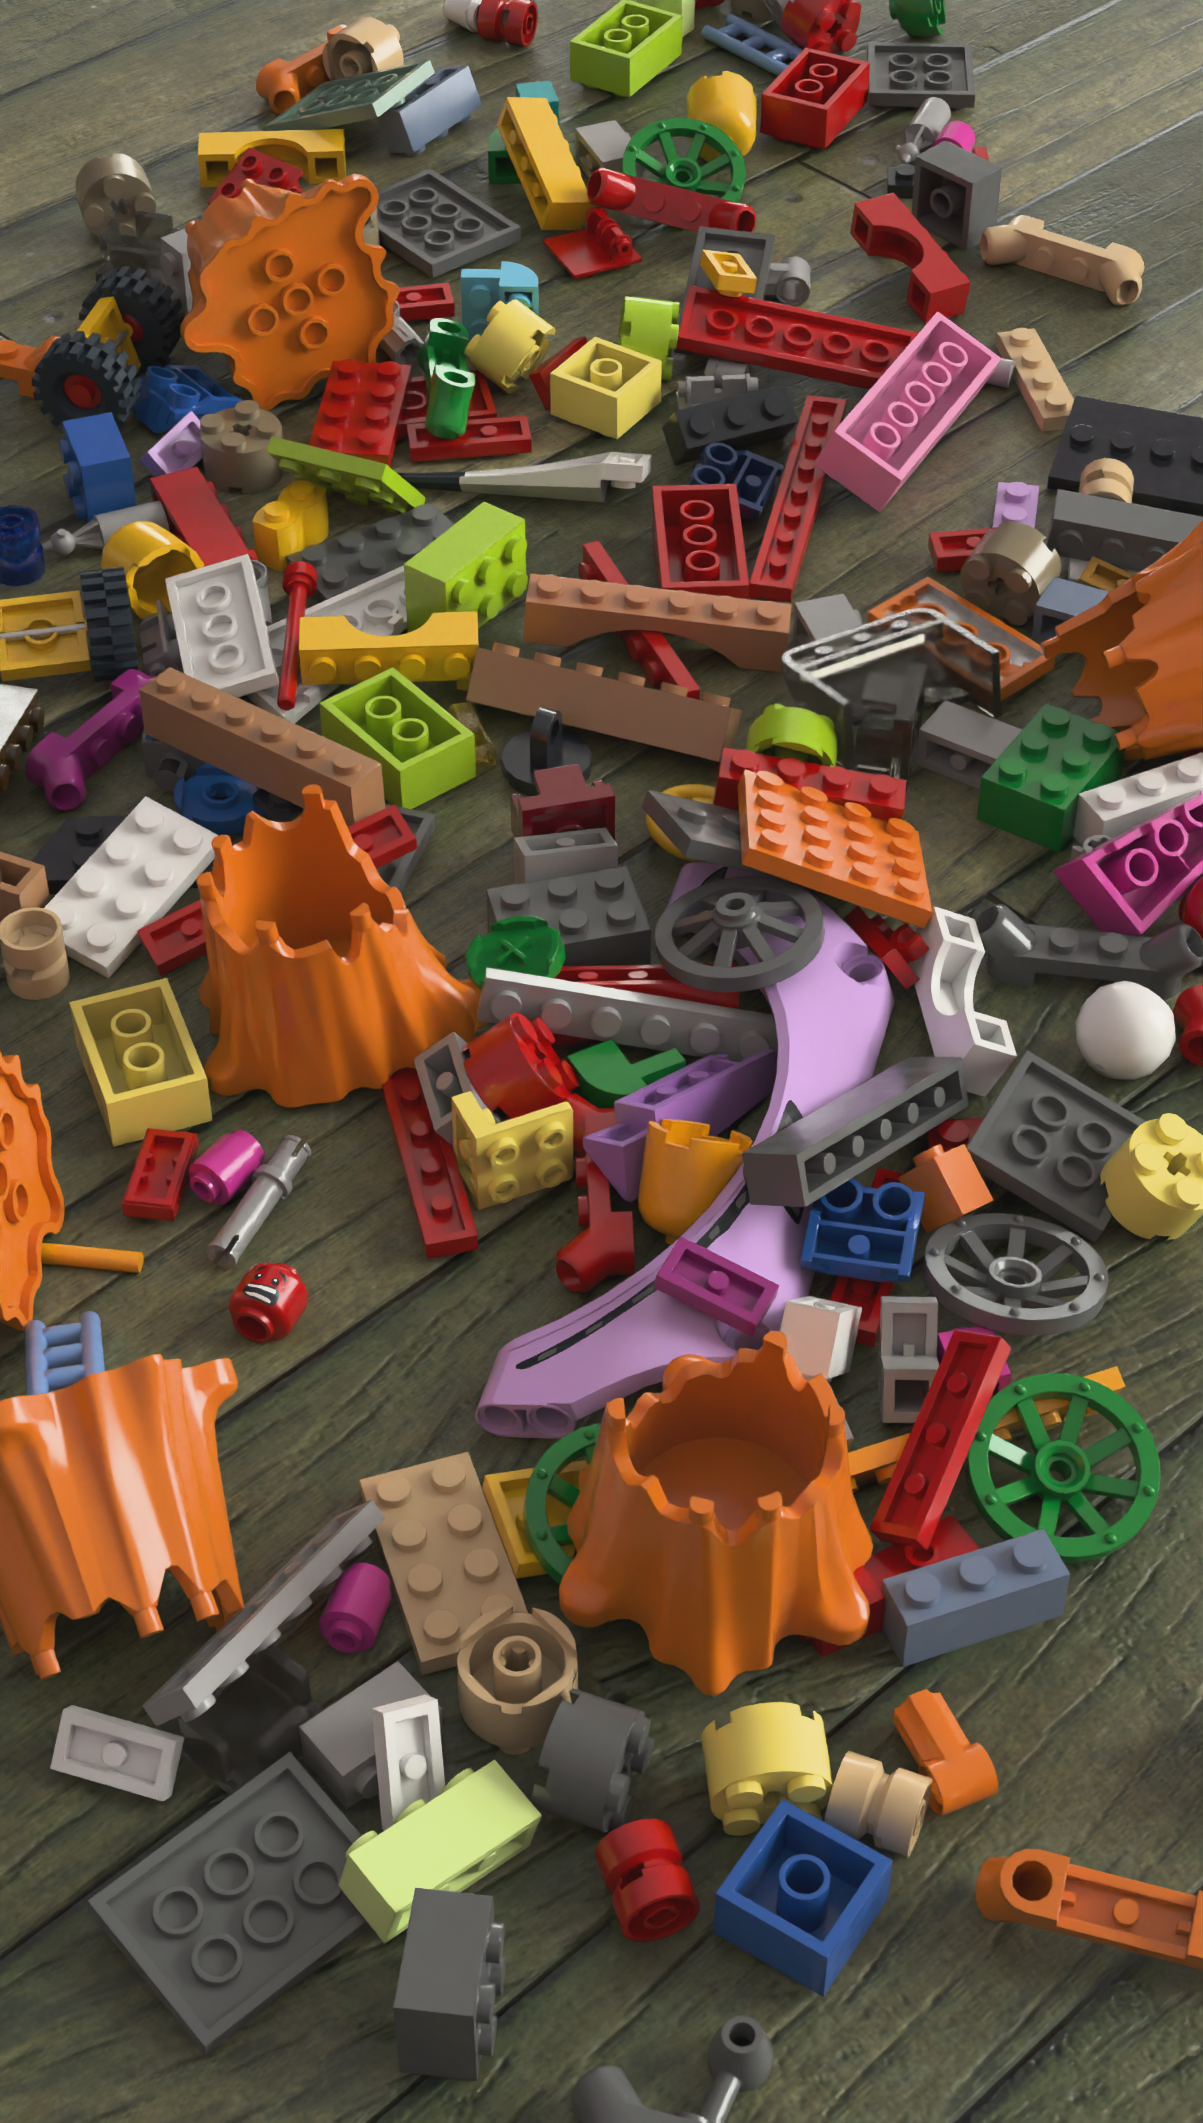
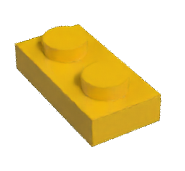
(728, 273)

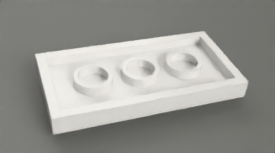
(223, 627)
(130, 884)

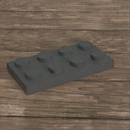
(754, 249)
(371, 550)

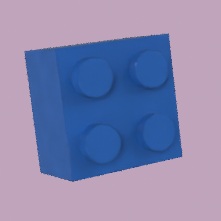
(97, 466)
(802, 1897)

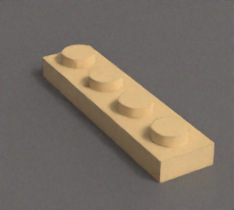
(1037, 377)

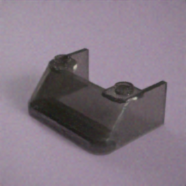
(833, 671)

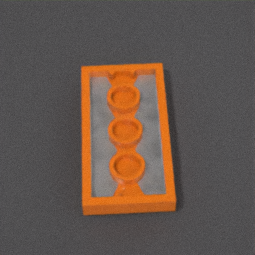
(1019, 656)

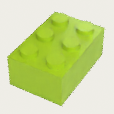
(626, 48)
(468, 568)
(404, 730)

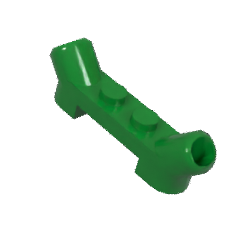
(446, 378)

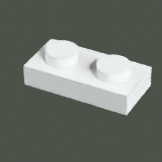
(117, 1753)
(407, 1754)

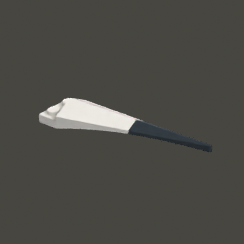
(568, 480)

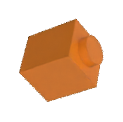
(949, 1183)

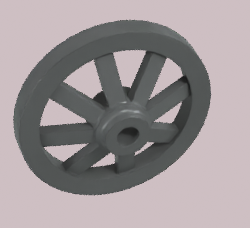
(738, 922)
(1009, 1290)

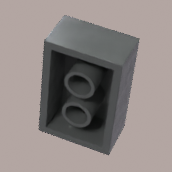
(591, 910)

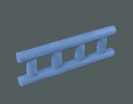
(749, 48)
(62, 1353)

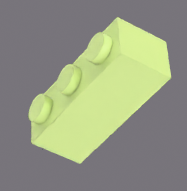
(438, 1846)

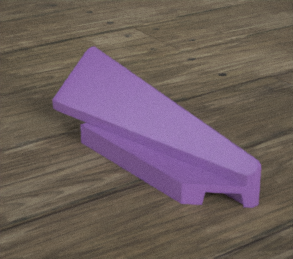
(702, 1092)

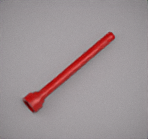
(299, 584)

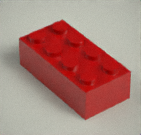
(699, 540)

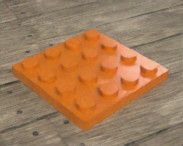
(832, 847)

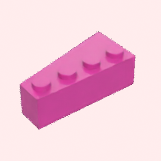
(1140, 871)

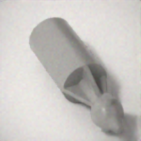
(923, 129)
(98, 531)

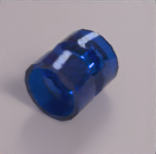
(20, 546)

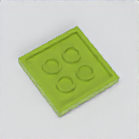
(346, 474)

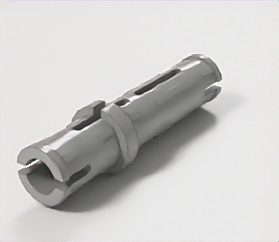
(269, 1185)

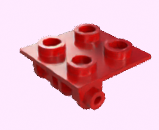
(263, 171)
(593, 249)

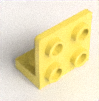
(513, 1155)

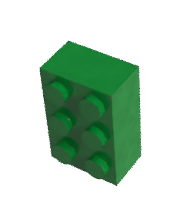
(1043, 770)

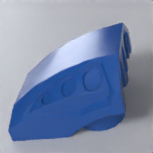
(174, 392)
(864, 1232)

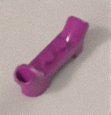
(65, 763)

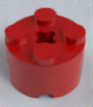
(822, 24)
(518, 1068)

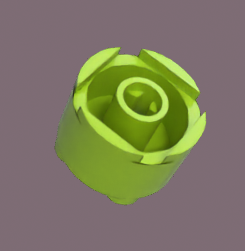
(650, 329)
(794, 734)

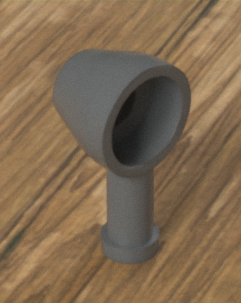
(735, 2066)

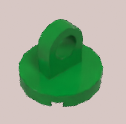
(517, 946)

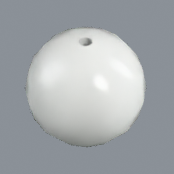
(1125, 1031)

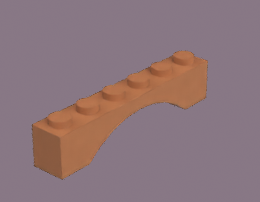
(571, 609)

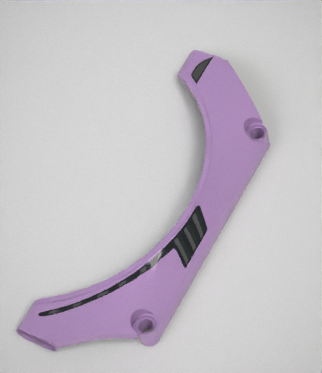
(828, 1043)

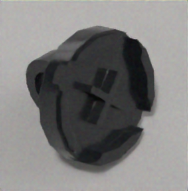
(543, 748)

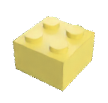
(605, 387)

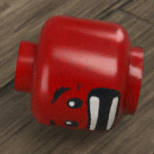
(268, 1302)

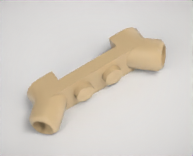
(1026, 244)

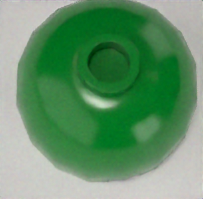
(919, 17)

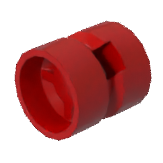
(508, 20)
(646, 1880)

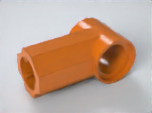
(958, 1769)

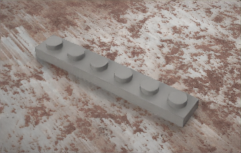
(627, 1016)
(255, 1627)

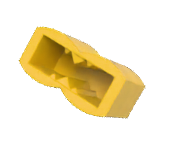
(291, 523)

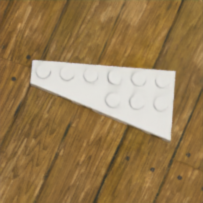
(371, 607)

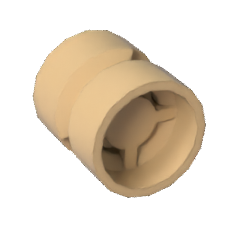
(1108, 480)
(34, 953)
(878, 1803)

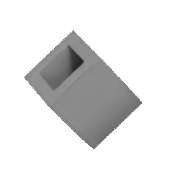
(906, 1355)

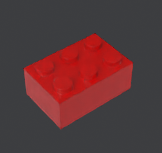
(814, 98)

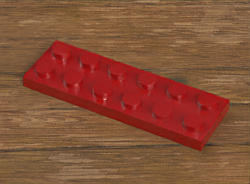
(789, 338)

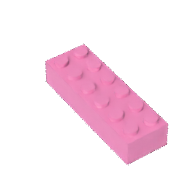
(907, 412)

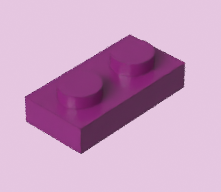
(716, 1286)

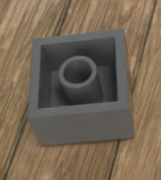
(955, 194)
(449, 1984)

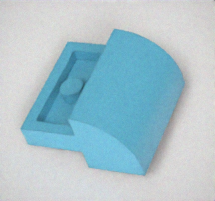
(486, 287)

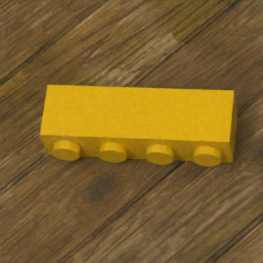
(544, 163)

